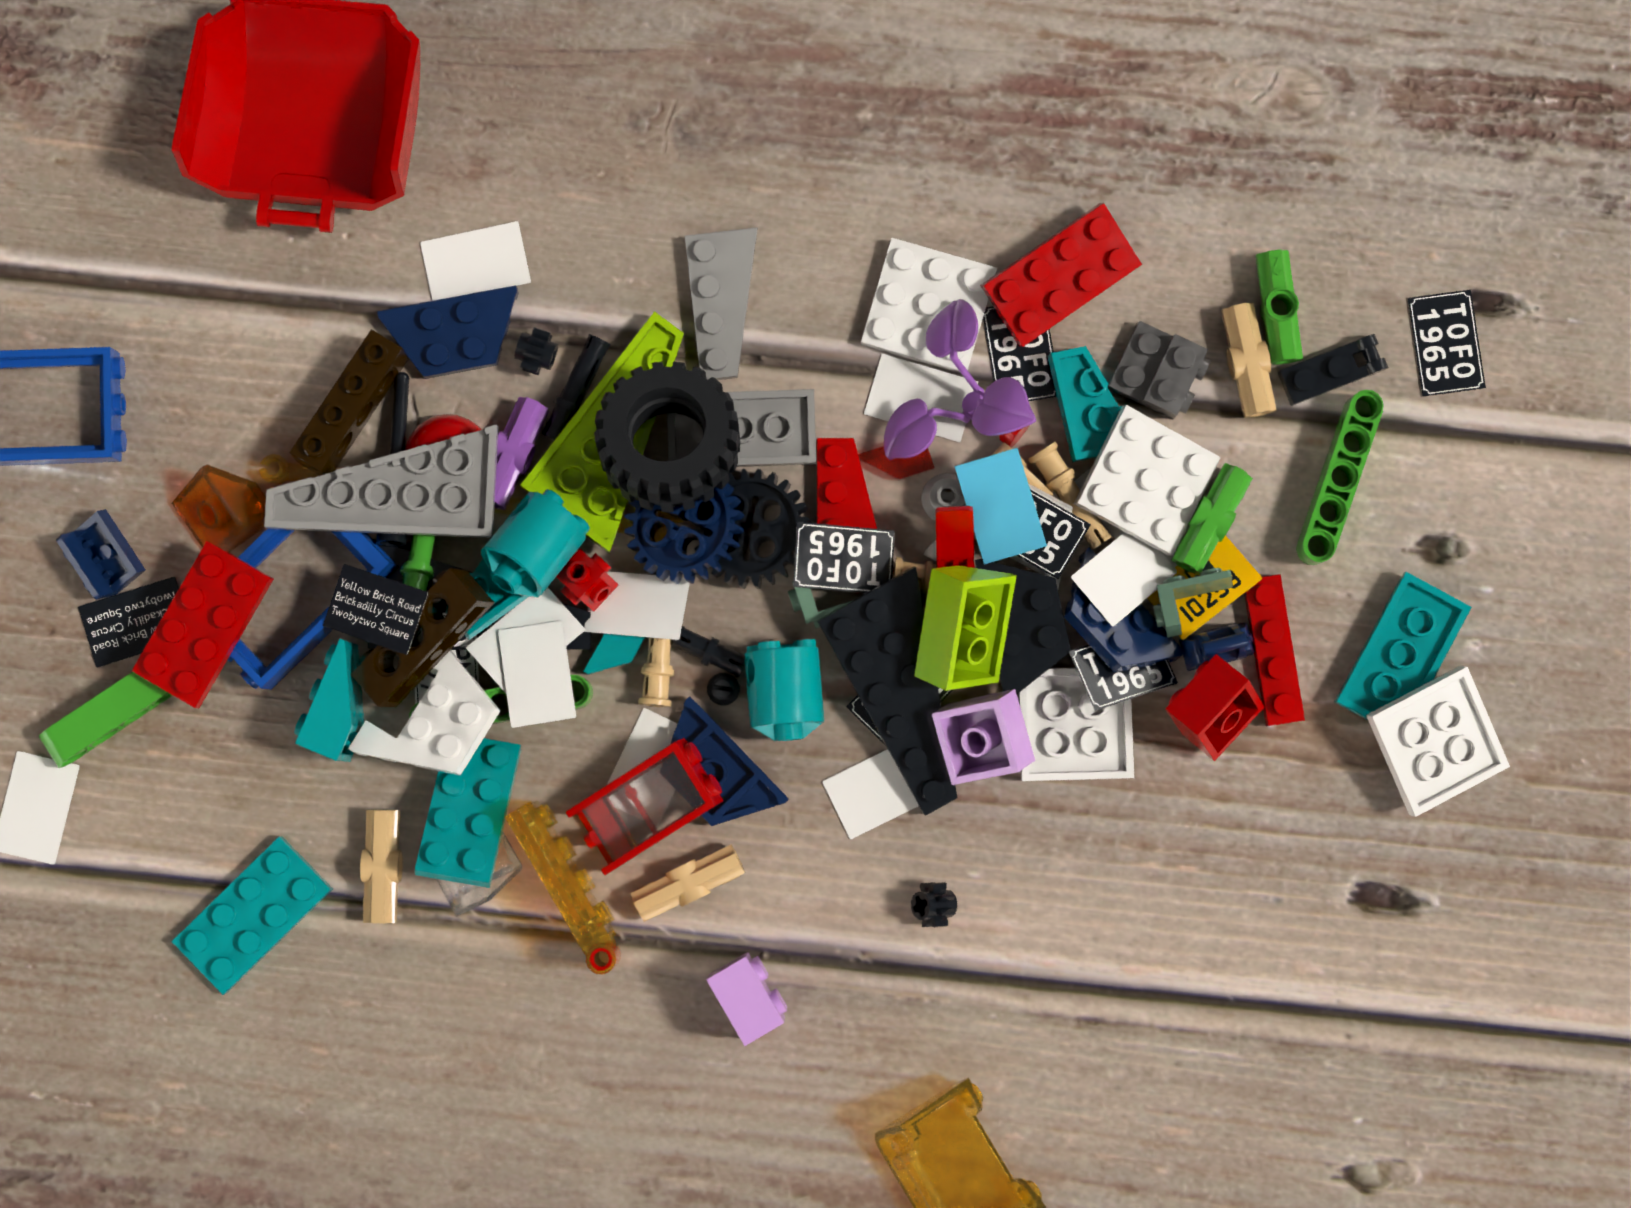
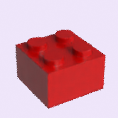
(1214, 706)

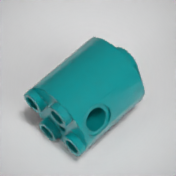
(533, 544)
(784, 689)

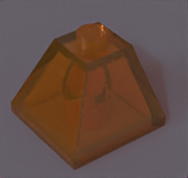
(221, 507)

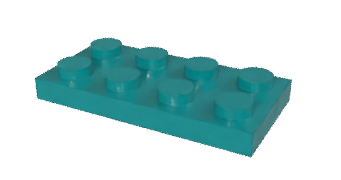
(1403, 646)
(469, 817)
(252, 915)

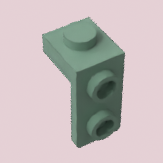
(1179, 587)
(803, 600)

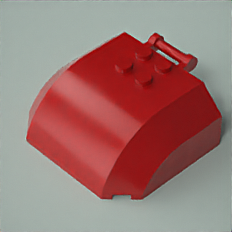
(300, 107)

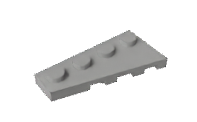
(720, 285)

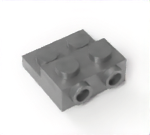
(1159, 370)

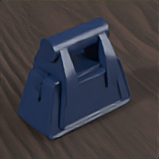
(1228, 642)

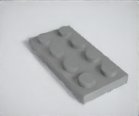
(773, 429)

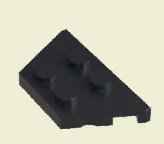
(1035, 628)

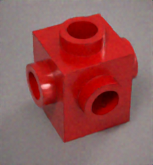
(586, 580)

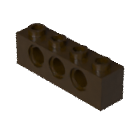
(349, 404)
(466, 605)

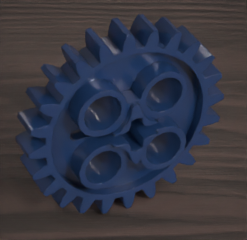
(670, 553)

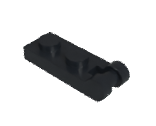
(1331, 370)

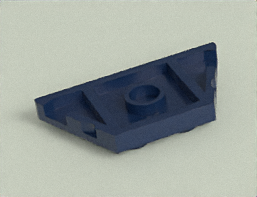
(454, 331)
(1128, 643)
(742, 782)

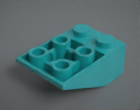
(336, 706)

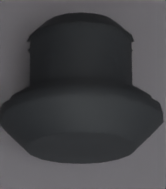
(723, 689)

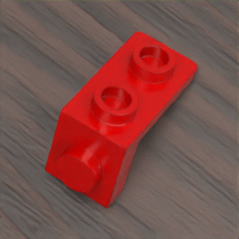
(954, 536)

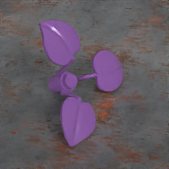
(993, 413)

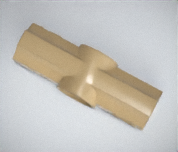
(1248, 360)
(381, 866)
(687, 883)

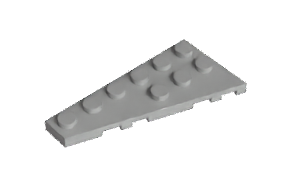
(413, 492)

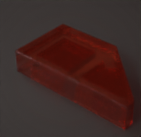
(900, 467)

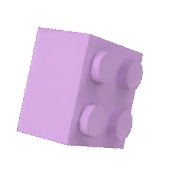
(983, 737)
(747, 998)

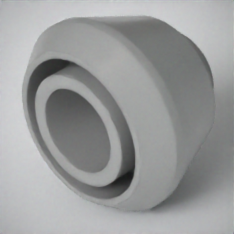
(935, 495)

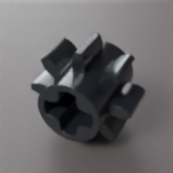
(536, 351)
(934, 904)

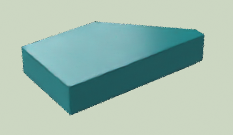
(613, 652)

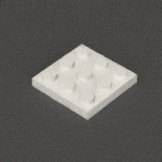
(910, 294)
(1147, 480)
(1071, 736)
(1438, 740)

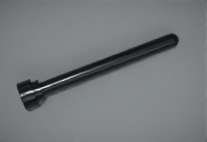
(397, 443)

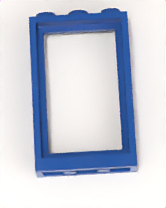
(111, 405)
(254, 671)

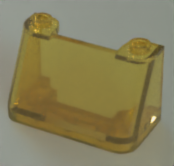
(948, 1158)

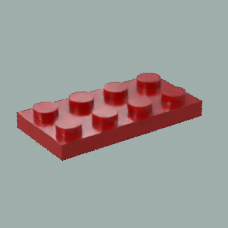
(1061, 274)
(202, 624)

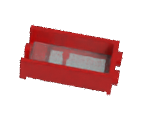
(647, 804)

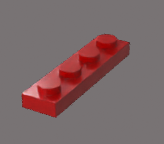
(1274, 652)

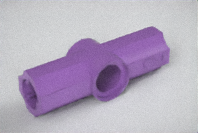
(517, 447)

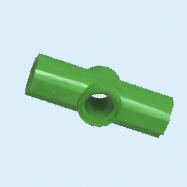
(1277, 283)
(1212, 519)

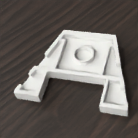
(443, 726)

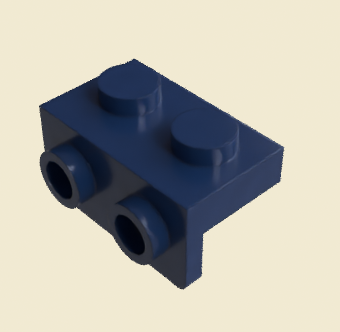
(101, 555)

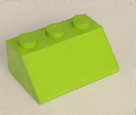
(964, 627)

